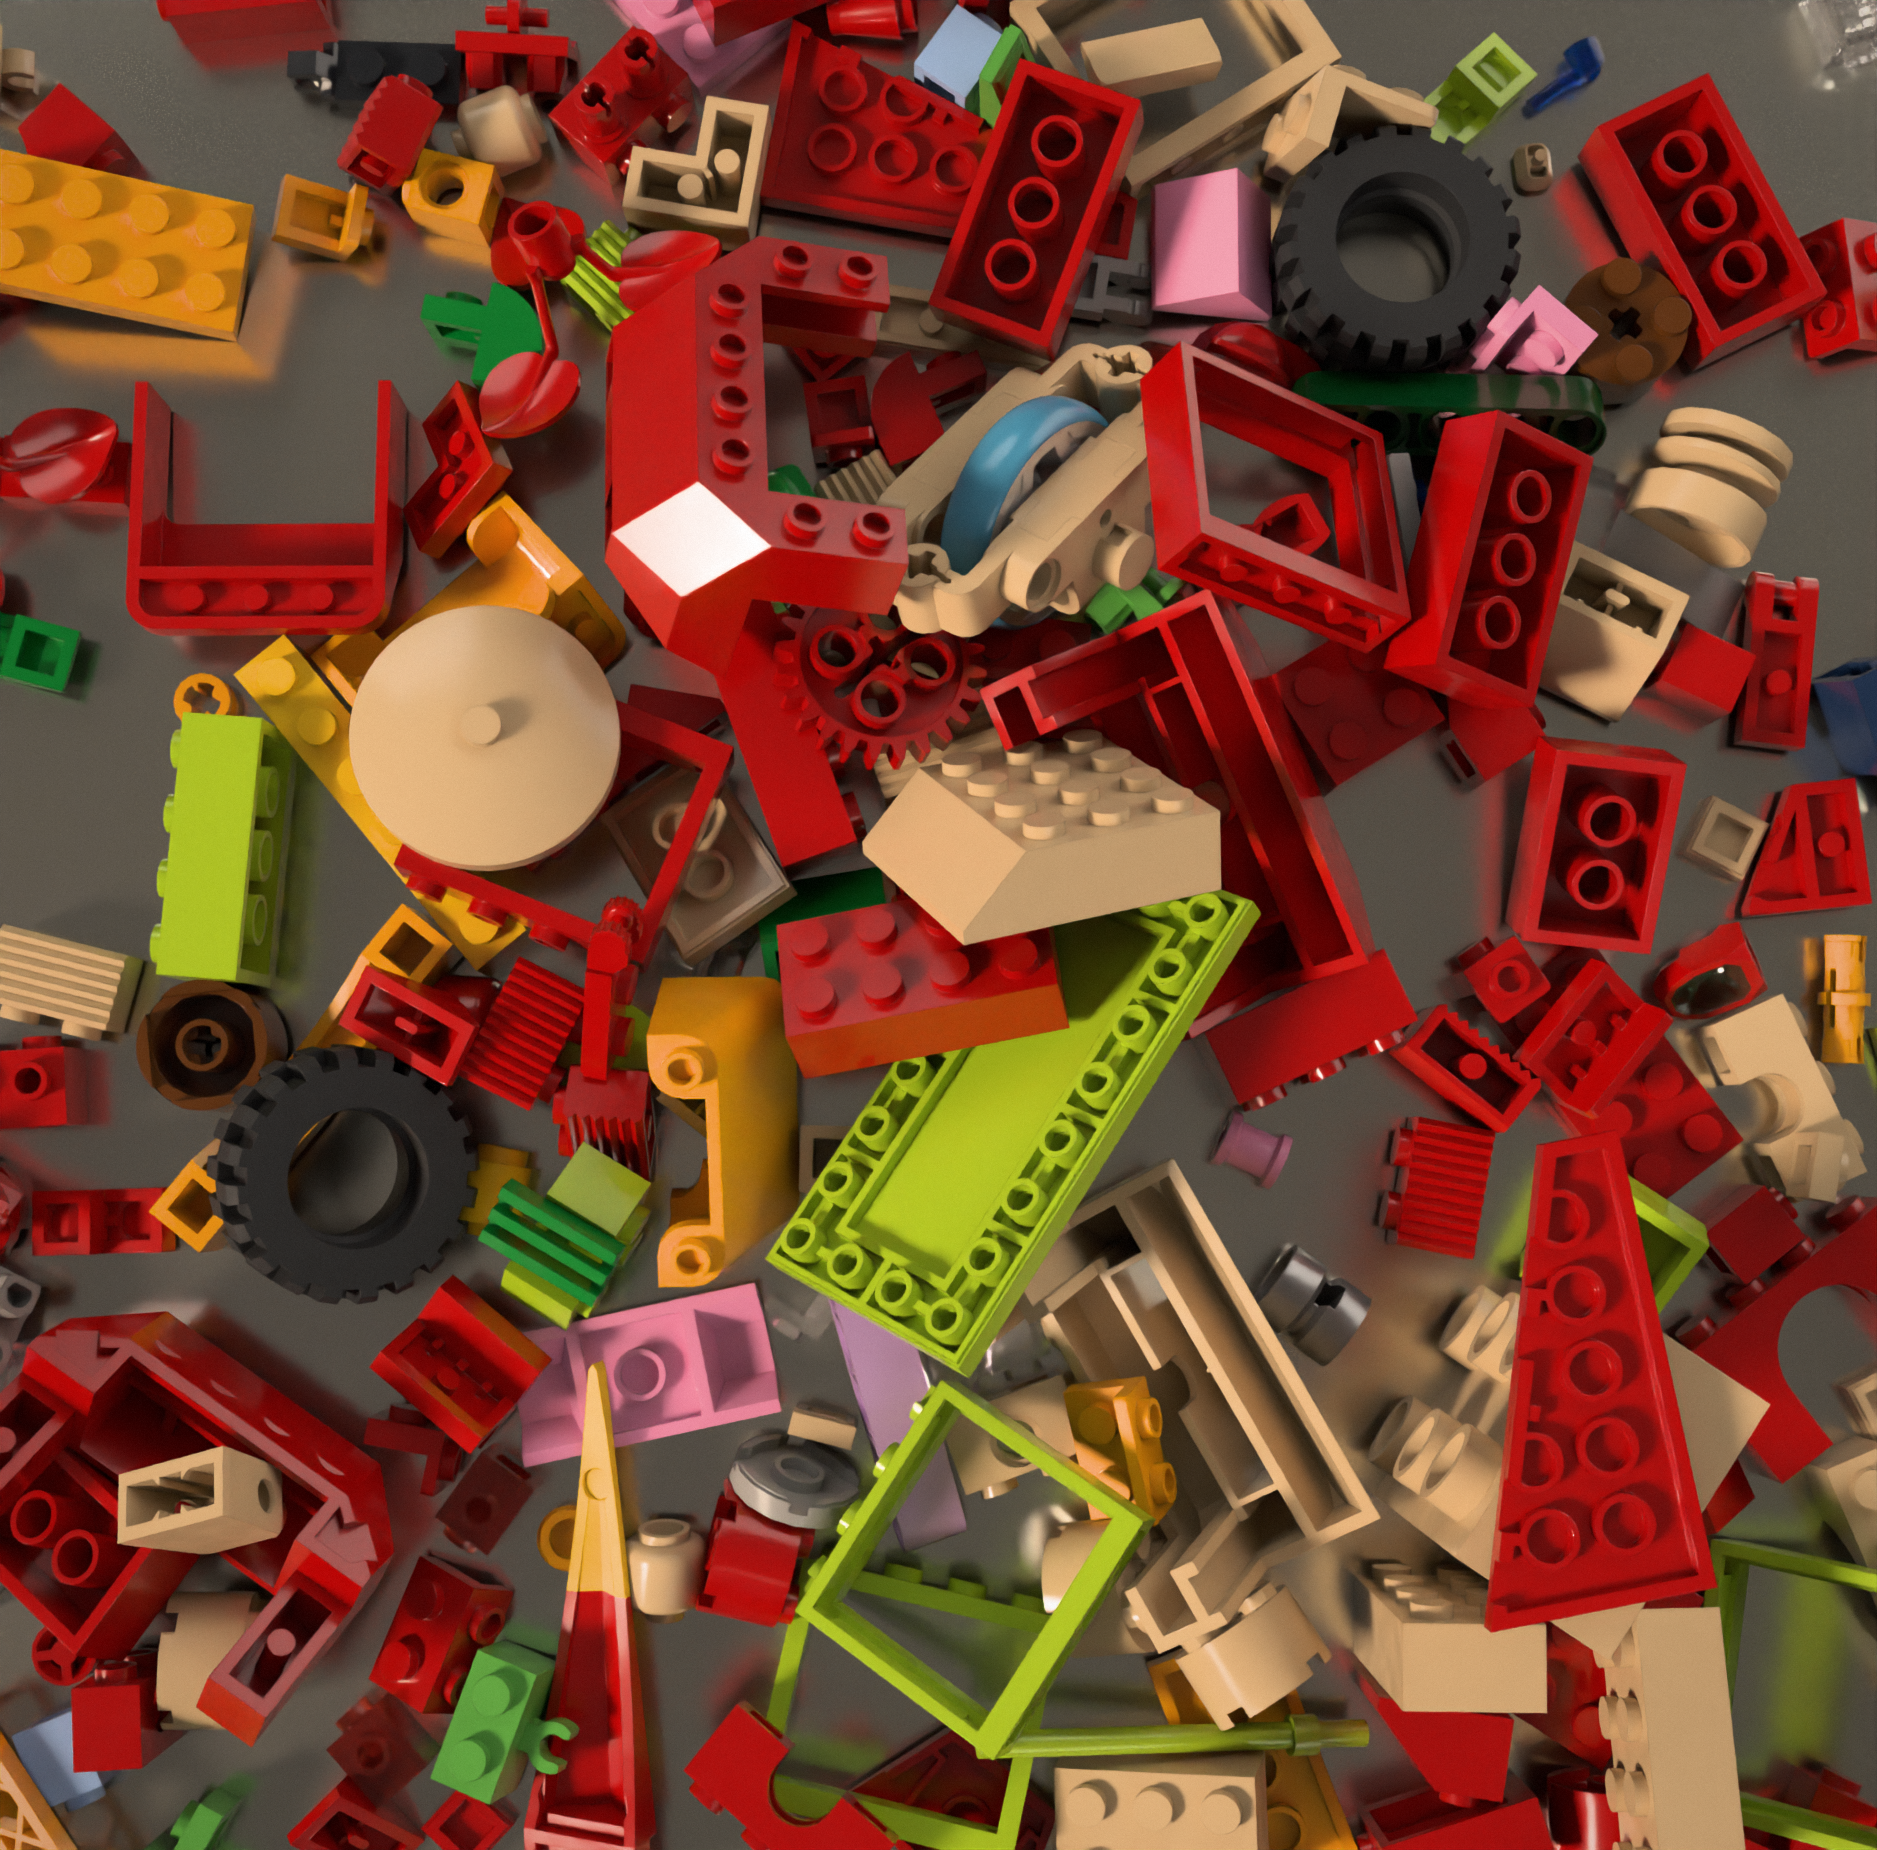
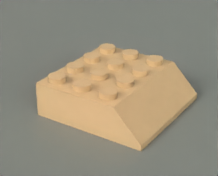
(1044, 837)

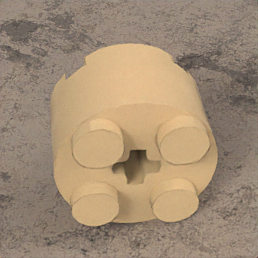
(1113, 1627)
(204, 1634)
(1254, 1655)

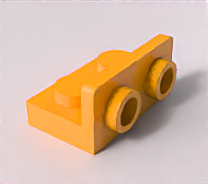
(1119, 1443)

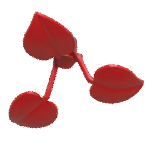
(542, 243)
(60, 455)

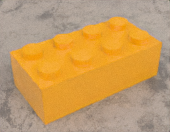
(123, 246)

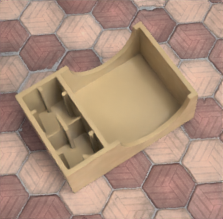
(1449, 1455)

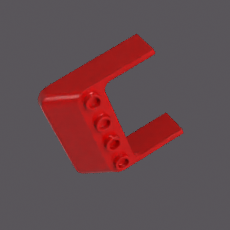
(261, 574)

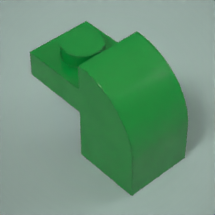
(498, 329)

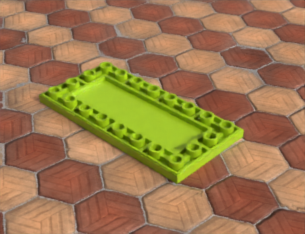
(988, 1148)

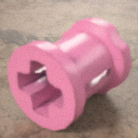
(1251, 1149)

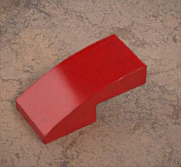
(98, 1222)

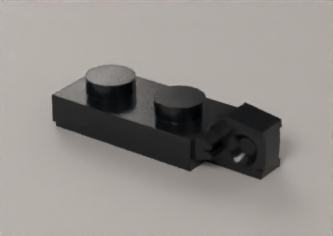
(353, 69)

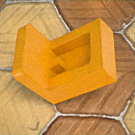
(322, 218)

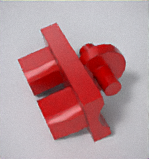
(489, 51)

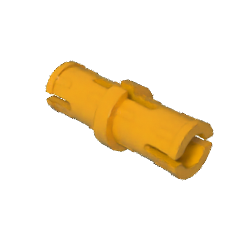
(1844, 999)

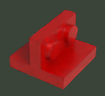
(462, 1365)

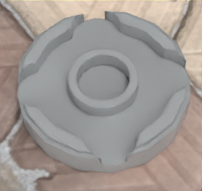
(794, 1483)

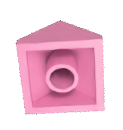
(1211, 247)

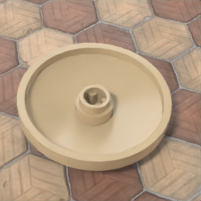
(485, 738)

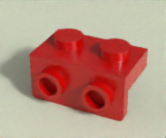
(1847, 265)
(1592, 1040)
(438, 1635)

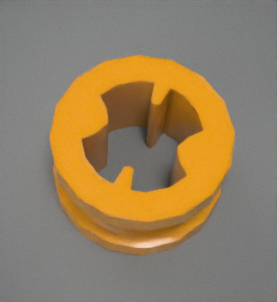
(199, 683)

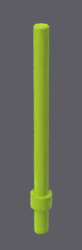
(1296, 1734)

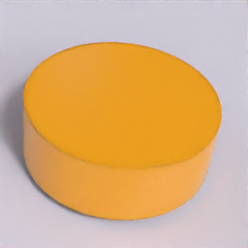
(556, 1536)

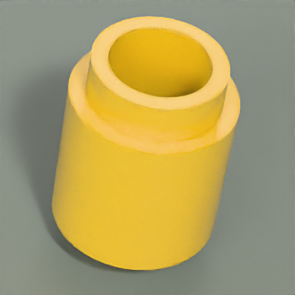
(497, 1167)

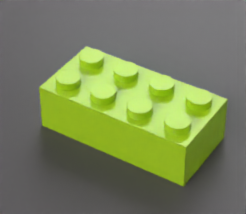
(223, 850)

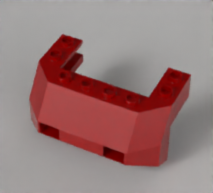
(688, 451)
(1204, 710)

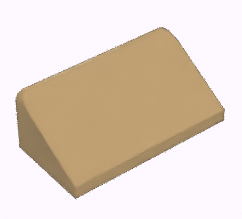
(1153, 59)

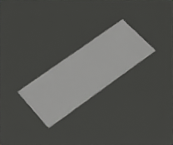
(1648, 551)

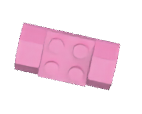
(666, 1370)

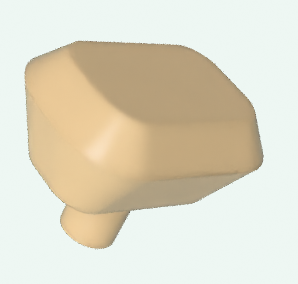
(1533, 167)

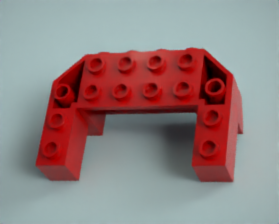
(156, 1391)

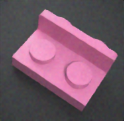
(1532, 338)

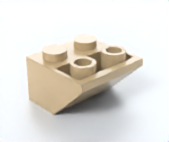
(1607, 632)

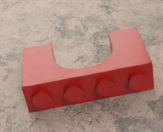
(1746, 1331)

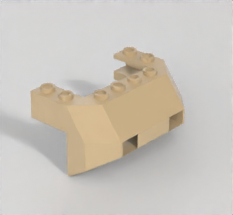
(1258, 1473)

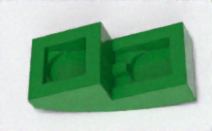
(37, 652)

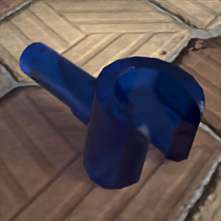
(1584, 64)

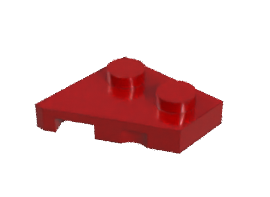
(1811, 853)

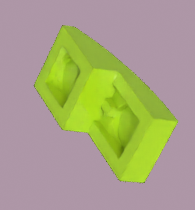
(1478, 91)

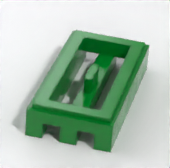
(548, 1251)

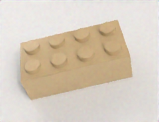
(1431, 1645)
(1671, 1734)

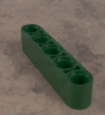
(1418, 397)

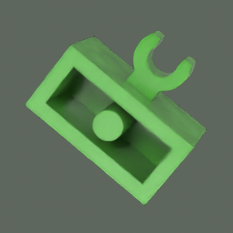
(501, 1724)

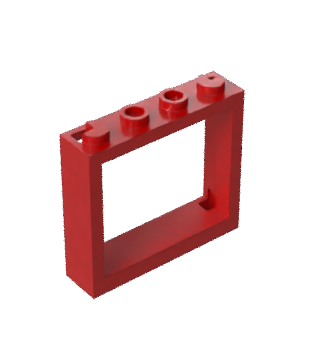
(1349, 604)
(558, 928)

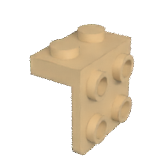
(1336, 105)

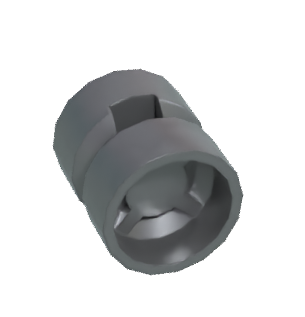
(1309, 1305)

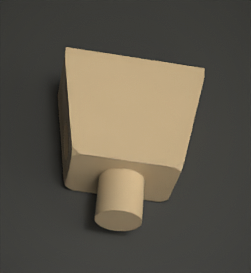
(230, 1498)

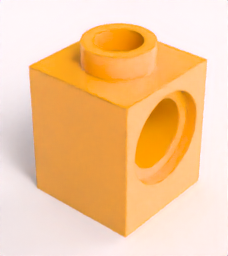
(468, 218)

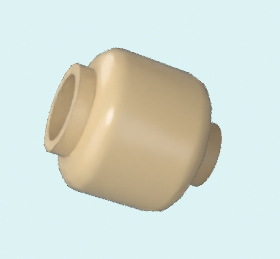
(500, 130)
(665, 1569)

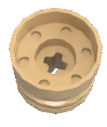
(1711, 484)

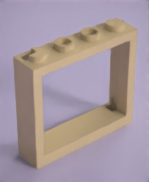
(1221, 124)

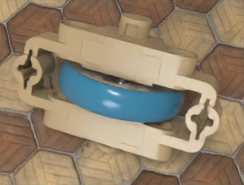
(1029, 498)

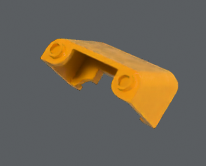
(513, 570)
(728, 1047)

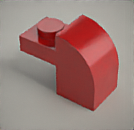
(907, 402)

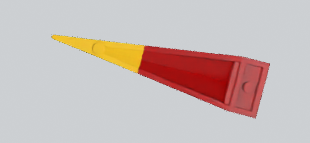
(606, 1788)

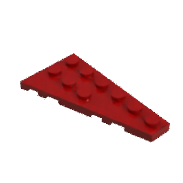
(881, 147)
(1594, 1448)

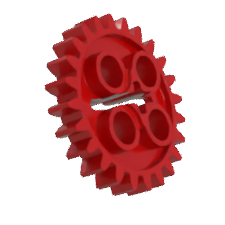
(918, 707)

